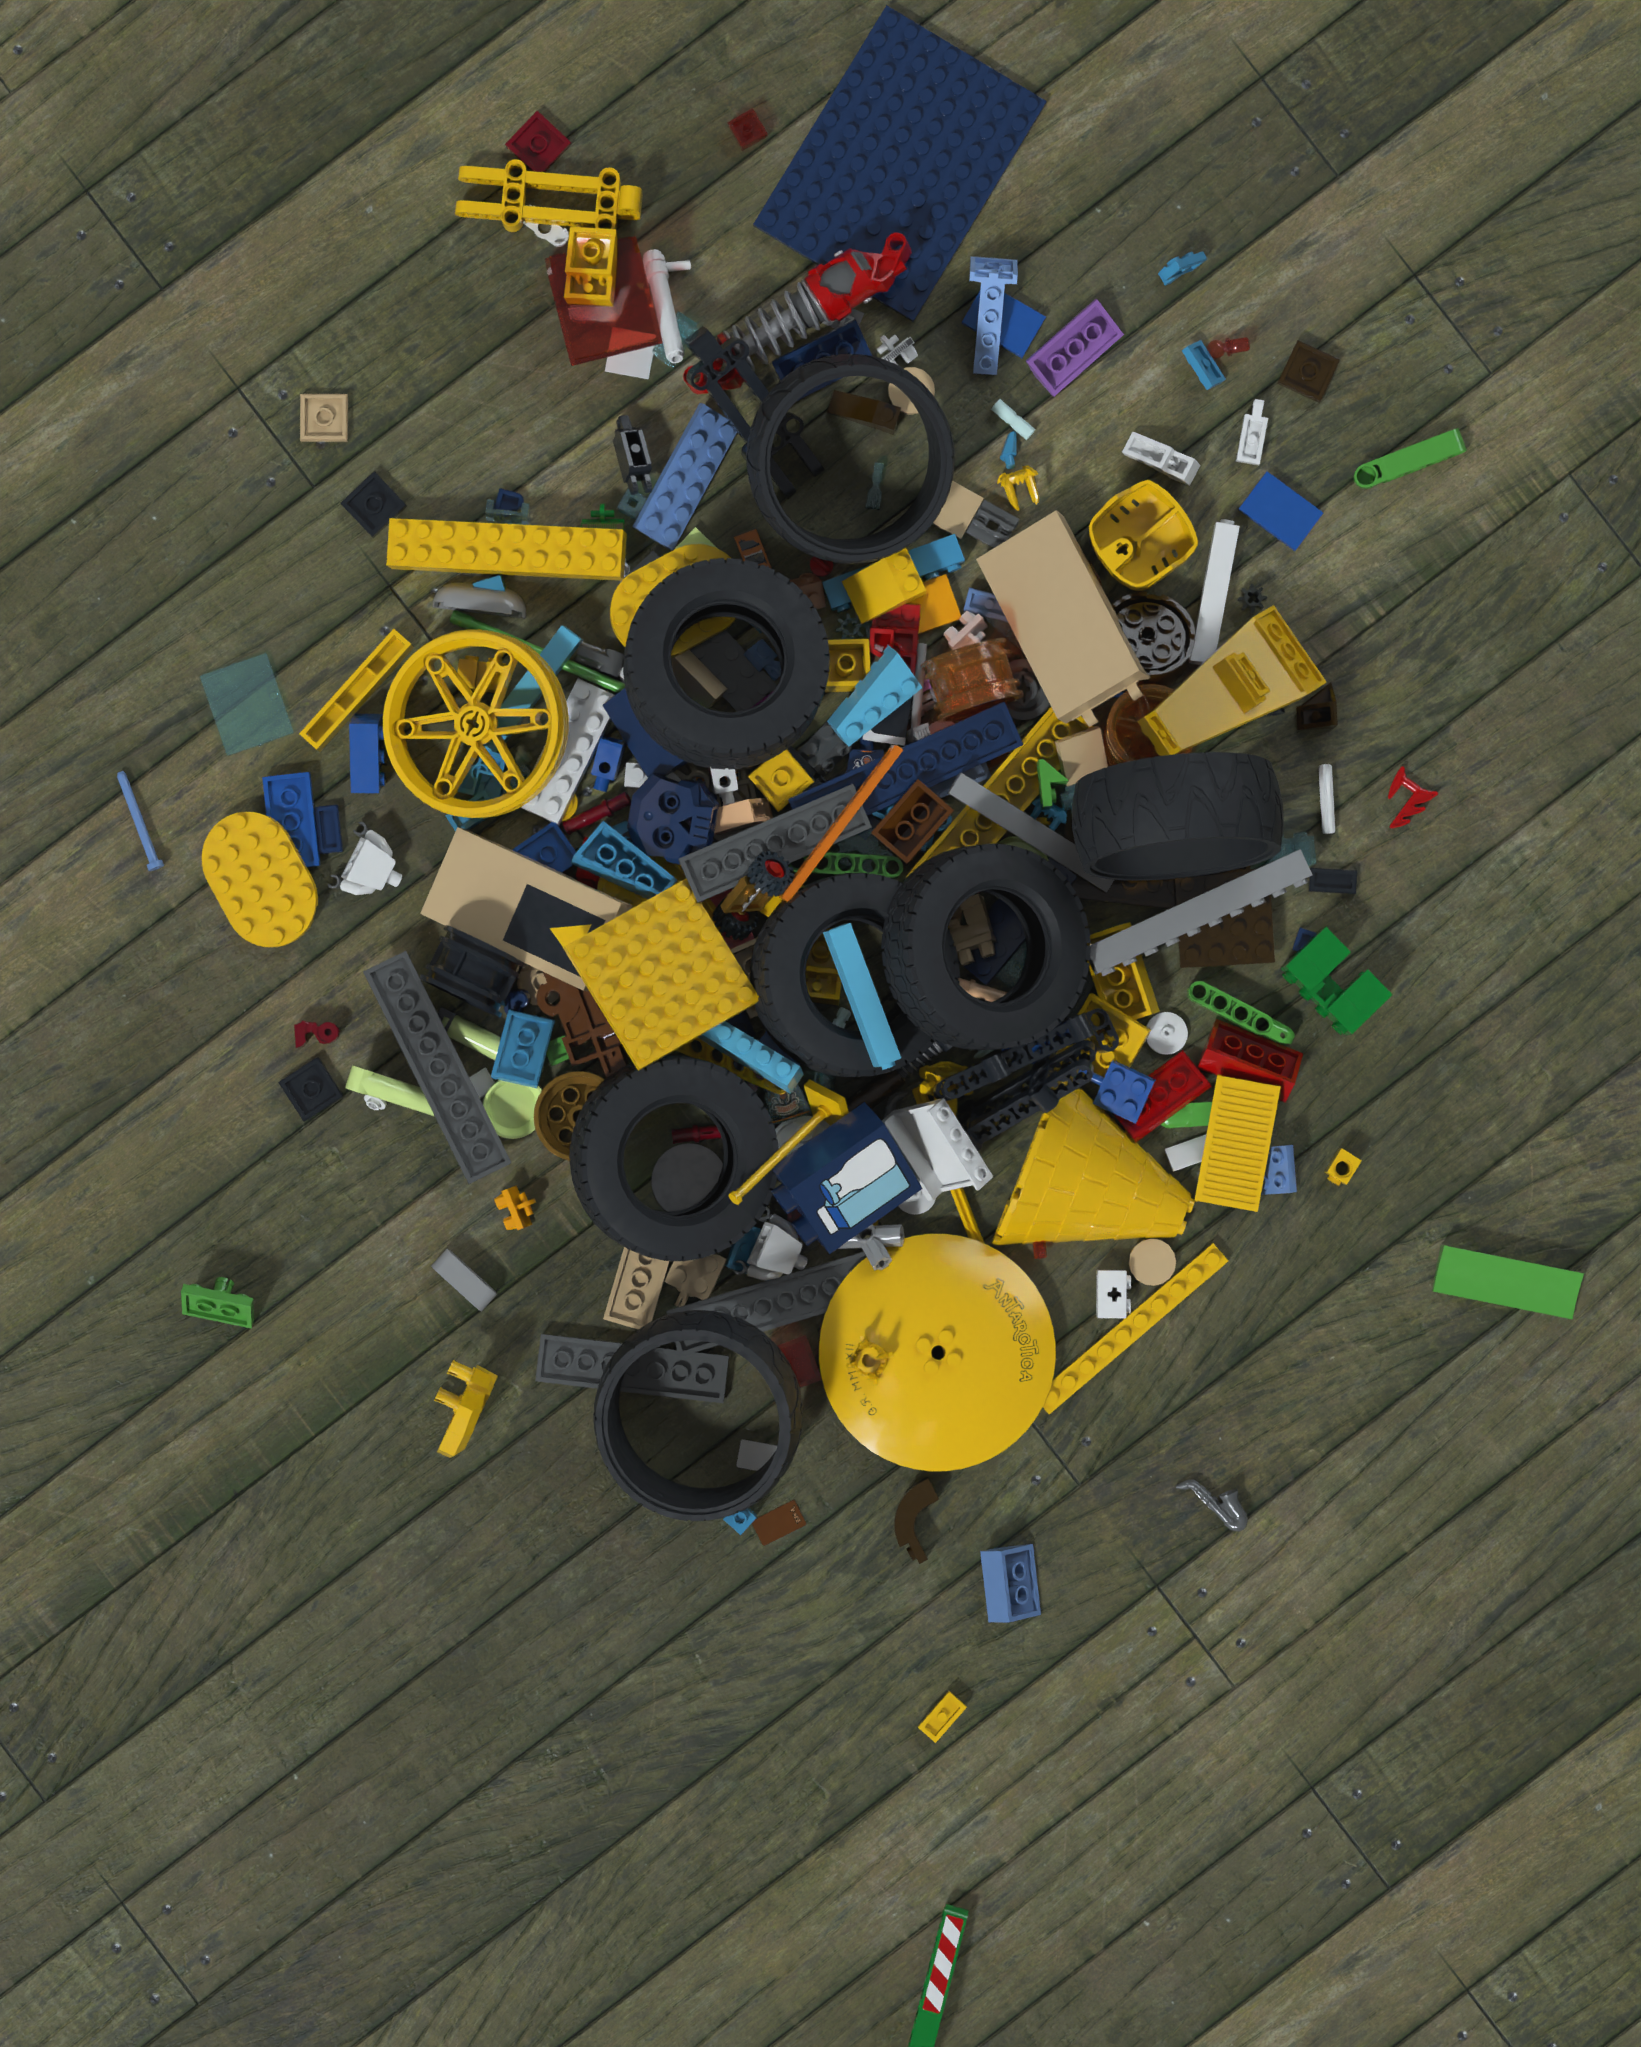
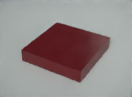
(538, 143)

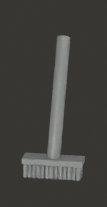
(917, 730)

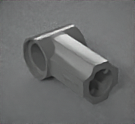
(606, 661)

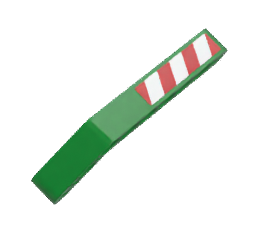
(938, 1977)

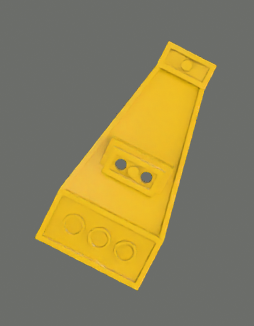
(1241, 681)

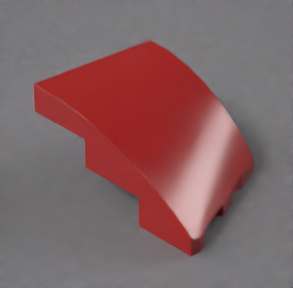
(898, 630)

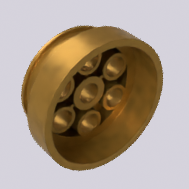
(554, 1096)

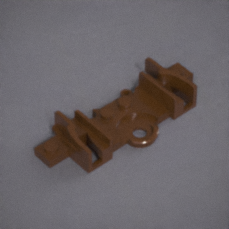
(582, 1021)

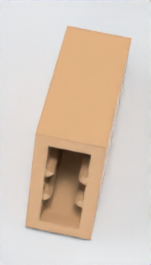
(742, 815)

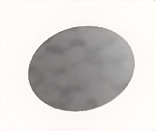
(685, 1176)

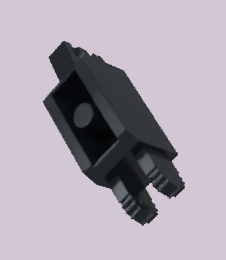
(632, 455)

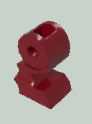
(325, 1033)

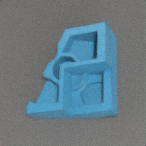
(481, 778)

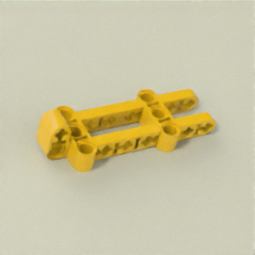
(626, 198)

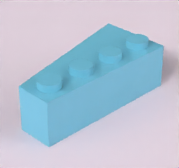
(875, 697)

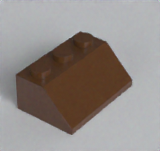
(912, 822)

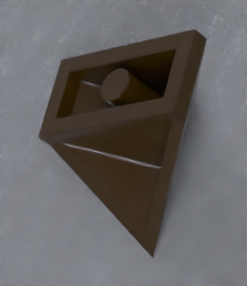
(1318, 711)

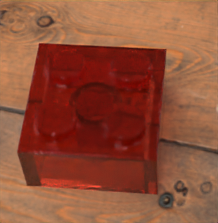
(747, 129)

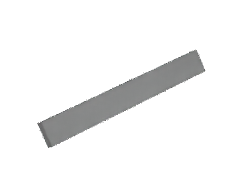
(1022, 826)

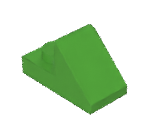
(1048, 777)

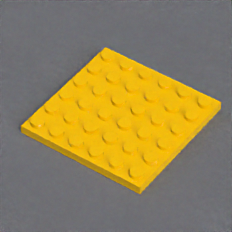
(661, 974)

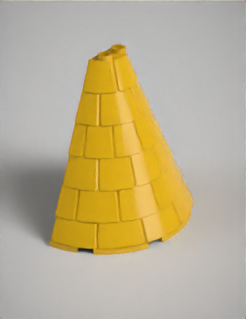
(1090, 1183)

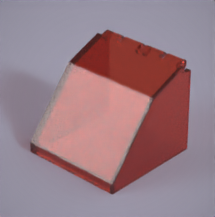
(606, 331)

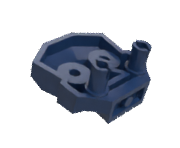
(654, 815)

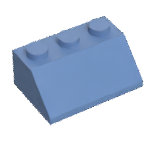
(1010, 1583)

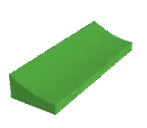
(1507, 1282)

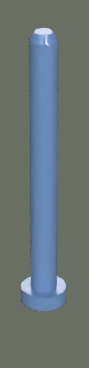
(154, 863)

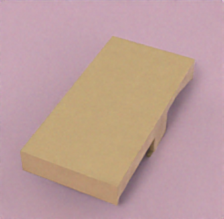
(1062, 619)

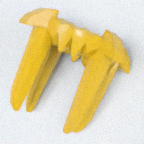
(1026, 474)
(880, 1357)

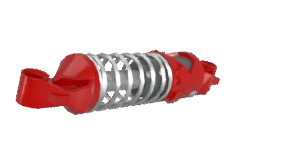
(823, 296)

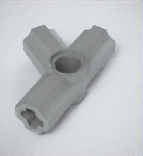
(874, 1246)

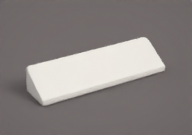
(1186, 1153)

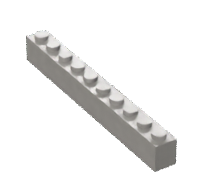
(1199, 911)

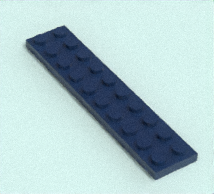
(929, 759)

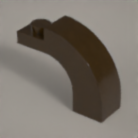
(909, 1506)

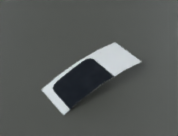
(893, 727)

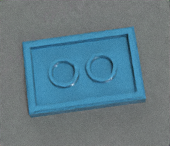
(522, 1049)

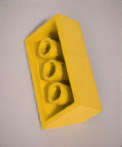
(1127, 986)

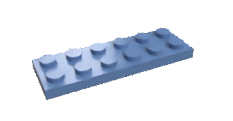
(685, 477)

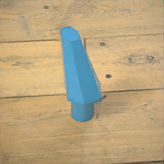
(1009, 450)

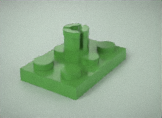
(218, 1303)

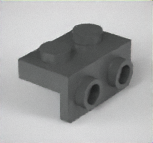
(824, 750)

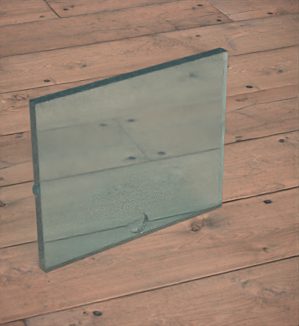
(246, 704)

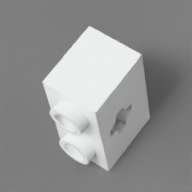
(1104, 1305)

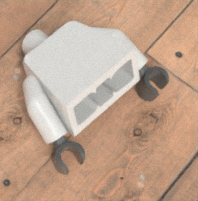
(368, 866)
(774, 1250)

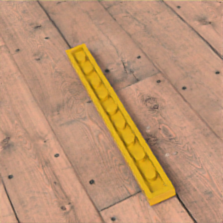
(1134, 1326)

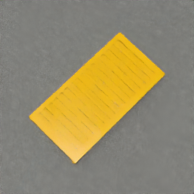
(1237, 1143)

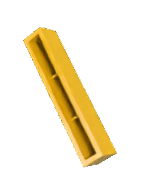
(356, 690)

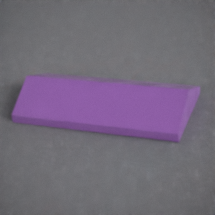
(1074, 348)

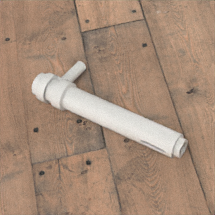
(657, 277)

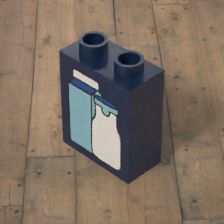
(844, 1179)

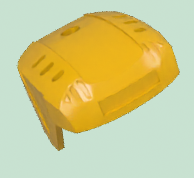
(1147, 532)

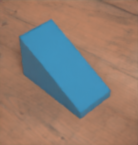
(494, 583)

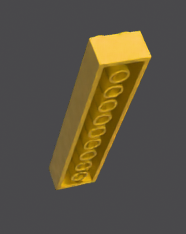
(506, 549)
(1013, 781)

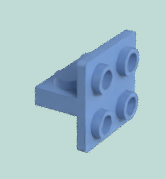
(1280, 1171)

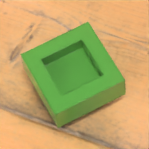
(556, 1051)

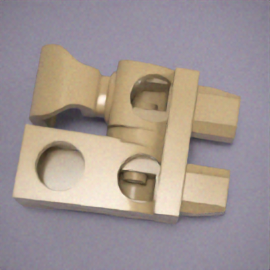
(976, 933)

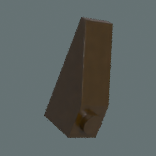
(865, 411)

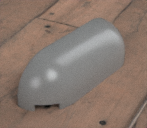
(479, 600)

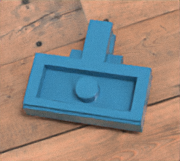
(1180, 266)

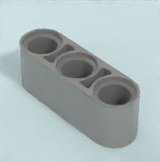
(464, 1279)

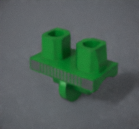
(614, 523)

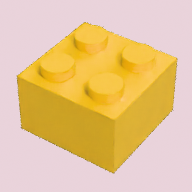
(847, 664)

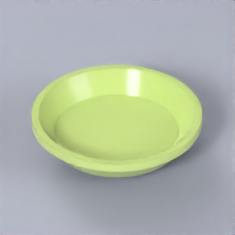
(511, 1108)

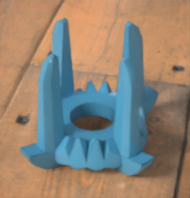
(1055, 812)

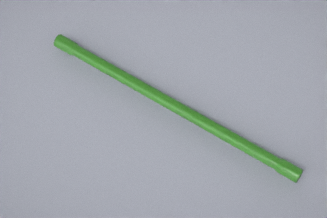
(469, 622)

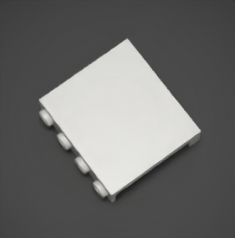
(937, 1148)

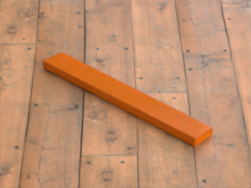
(842, 821)

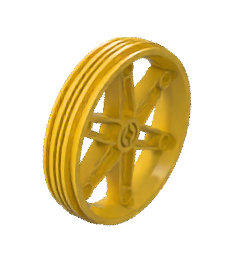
(464, 728)

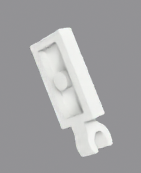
(1252, 435)

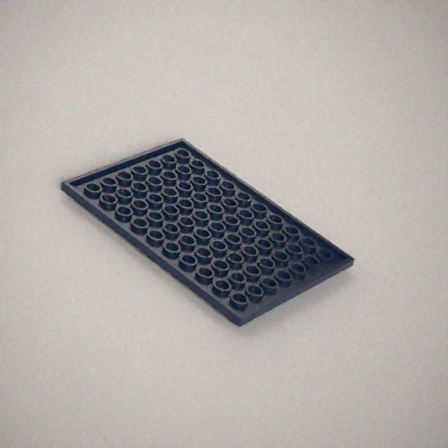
(903, 150)

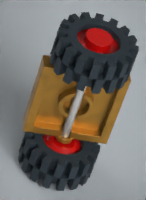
(738, 910)

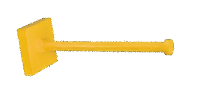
(824, 1106)

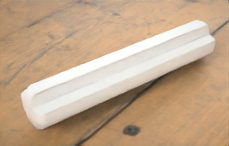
(1326, 799)

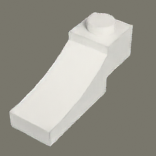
(1161, 458)

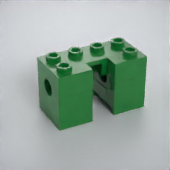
(1344, 1007)

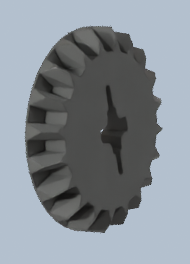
(1035, 699)

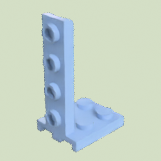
(993, 275)

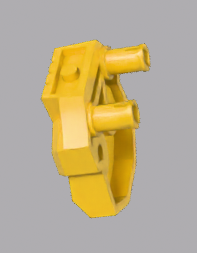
(465, 1407)

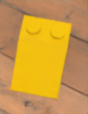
(884, 586)

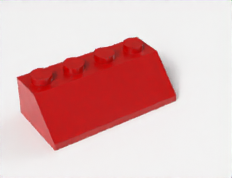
(1250, 1057)

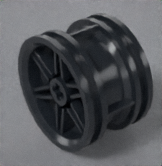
(473, 971)

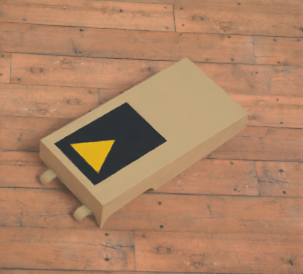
(517, 904)

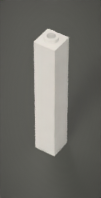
(1214, 590)

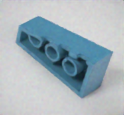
(622, 863)

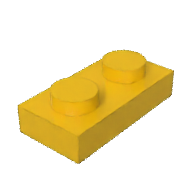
(942, 1716)

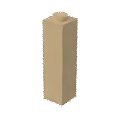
(697, 679)

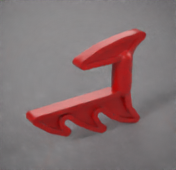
(1419, 796)

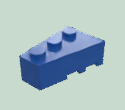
(366, 753)

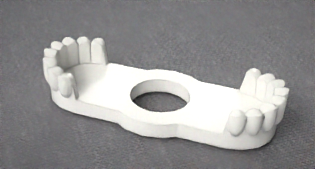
(557, 235)

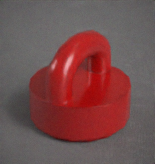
(820, 567)

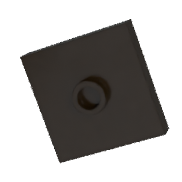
(1308, 371)

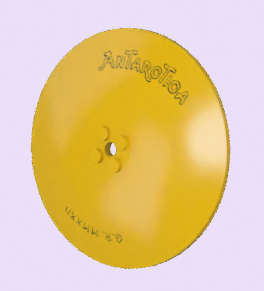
(993, 1365)

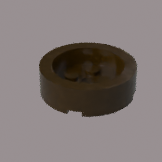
(1173, 633)

